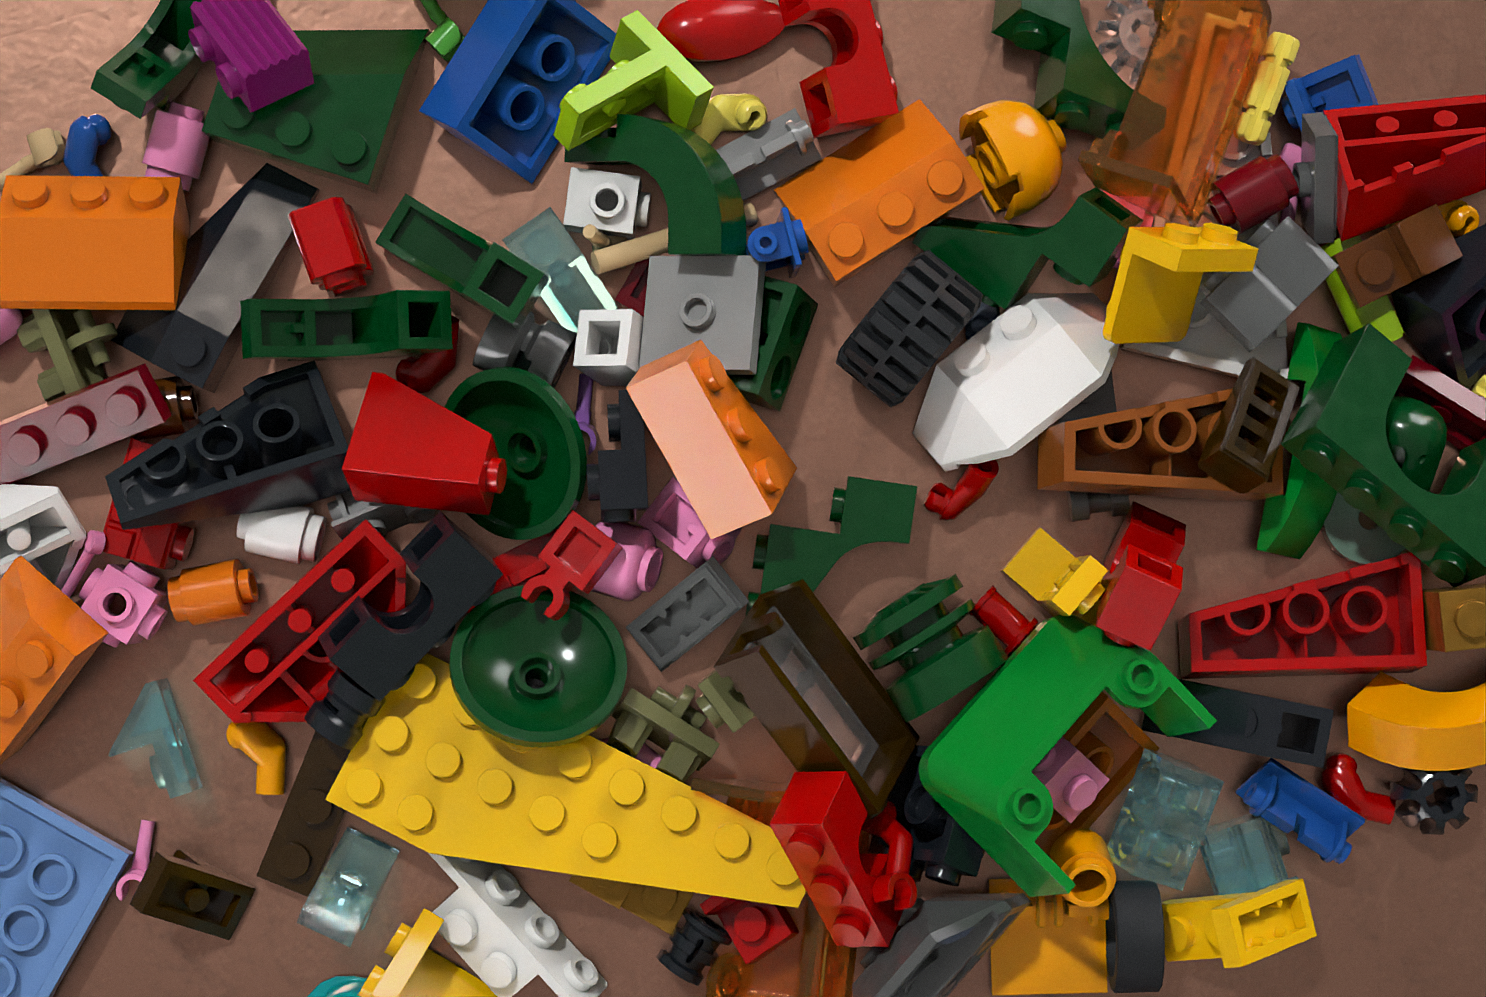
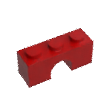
(857, 85)
(1141, 577)
(820, 834)

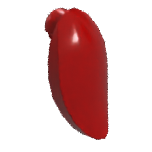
(720, 27)

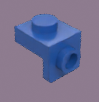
(1332, 87)

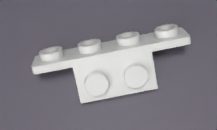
(508, 935)

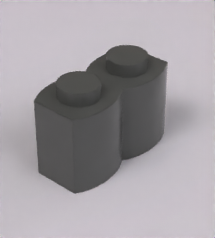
(1283, 276)

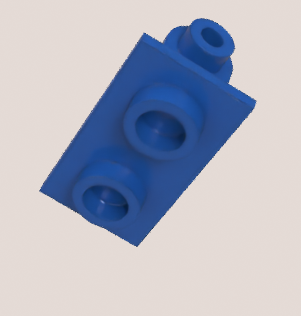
(779, 244)
(1303, 808)

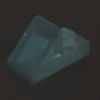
(158, 723)
(348, 887)

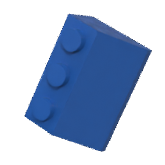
(513, 73)

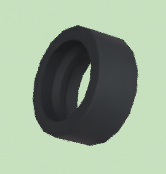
(1135, 937)

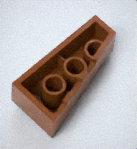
(1145, 452)

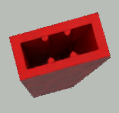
(420, 453)

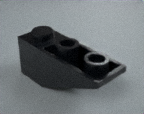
(1259, 724)

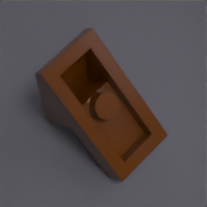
(1396, 256)

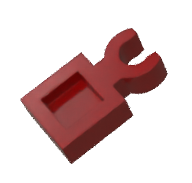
(577, 558)

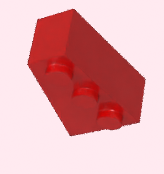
(1406, 159)

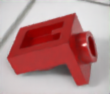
(752, 926)

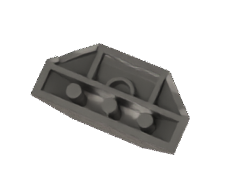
(937, 944)

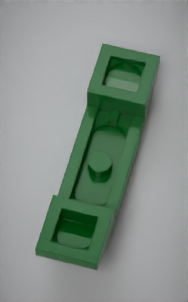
(1295, 519)

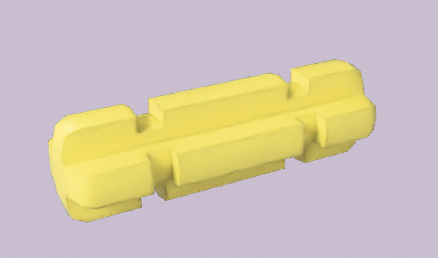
(1266, 88)

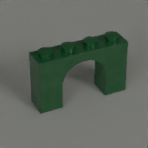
(1346, 444)

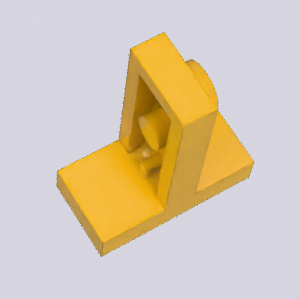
(1057, 578)
(1238, 925)

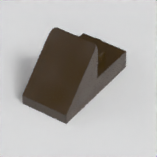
(192, 894)

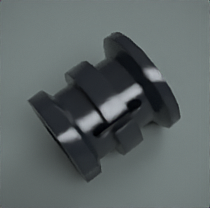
(693, 946)

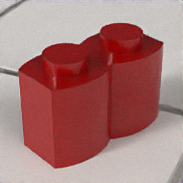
(332, 246)

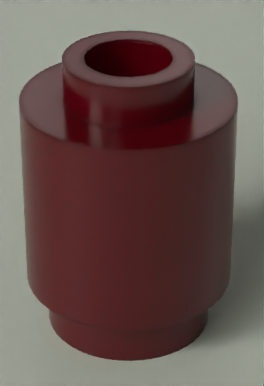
(1252, 193)

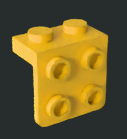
(1162, 278)
(419, 970)

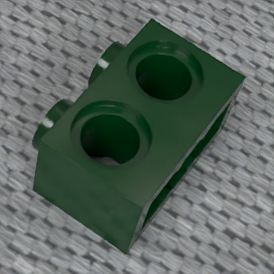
(783, 331)

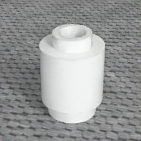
(283, 533)

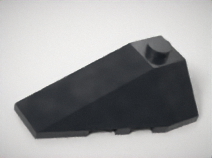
(224, 263)
(1448, 312)
(254, 455)

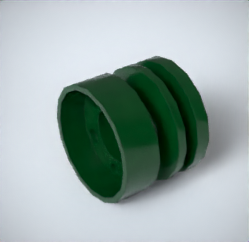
(930, 647)

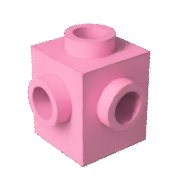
(143, 602)

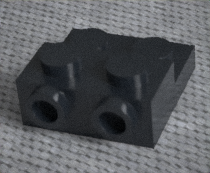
(621, 474)
(939, 841)

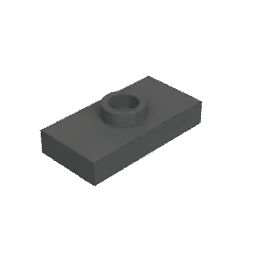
(1318, 177)
(687, 614)

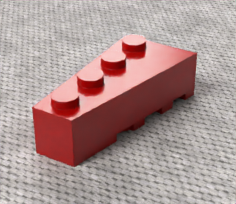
(1321, 626)

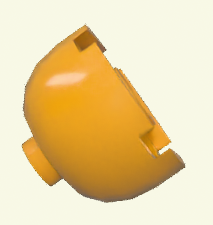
(1014, 154)

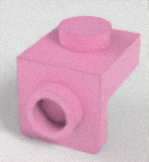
(1069, 779)

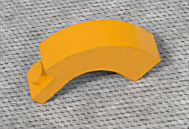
(1418, 726)

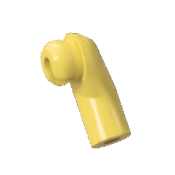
(731, 113)

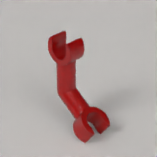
(898, 860)

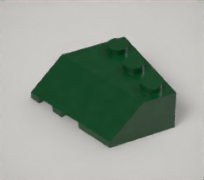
(340, 122)

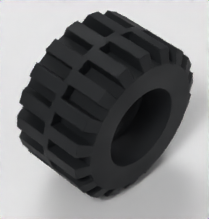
(909, 328)

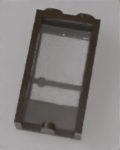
(817, 693)

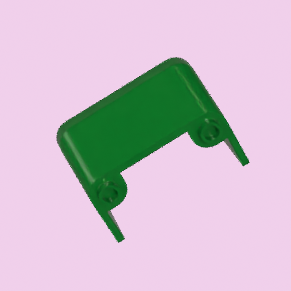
(988, 751)

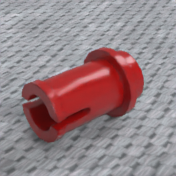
(1003, 619)

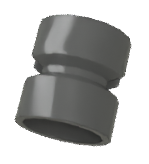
(532, 348)

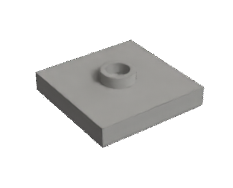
(705, 301)

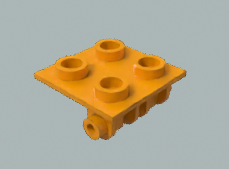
(1050, 947)

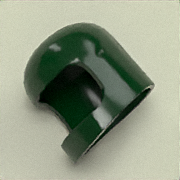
(1416, 438)

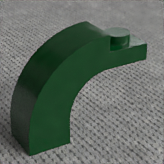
(154, 64)
(697, 184)
(347, 327)

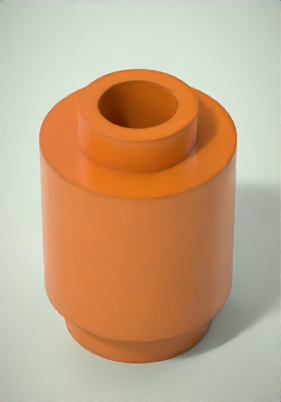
(212, 592)

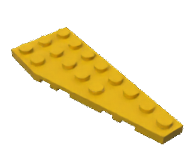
(552, 809)

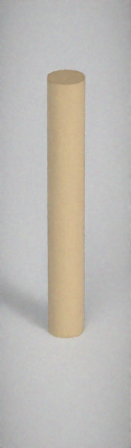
(644, 247)

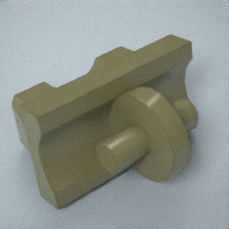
(74, 347)
(668, 724)

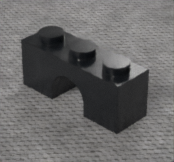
(384, 647)

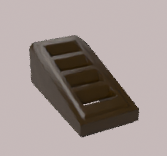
(1233, 458)

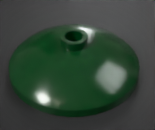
(542, 481)
(514, 642)

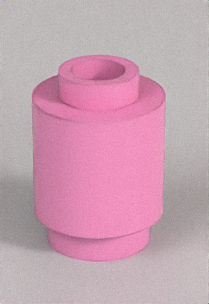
(176, 144)

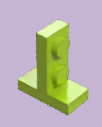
(644, 73)

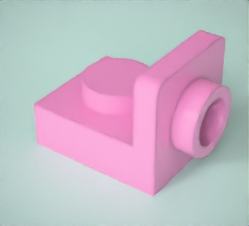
(679, 527)

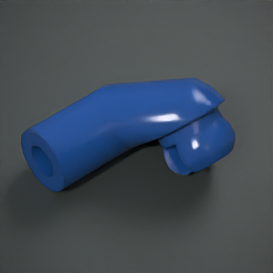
(83, 143)

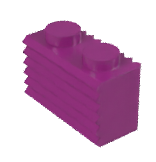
(252, 50)

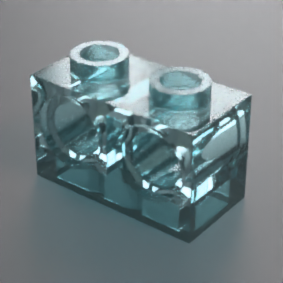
(1163, 819)

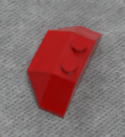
(278, 661)

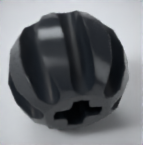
(1448, 804)

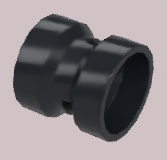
(343, 711)

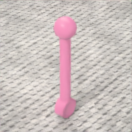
(93, 545)

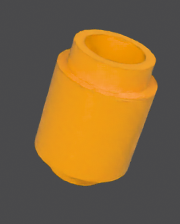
(1087, 863)

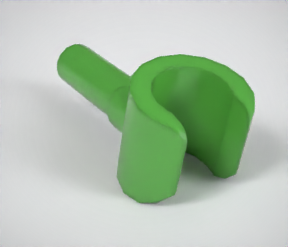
(446, 36)

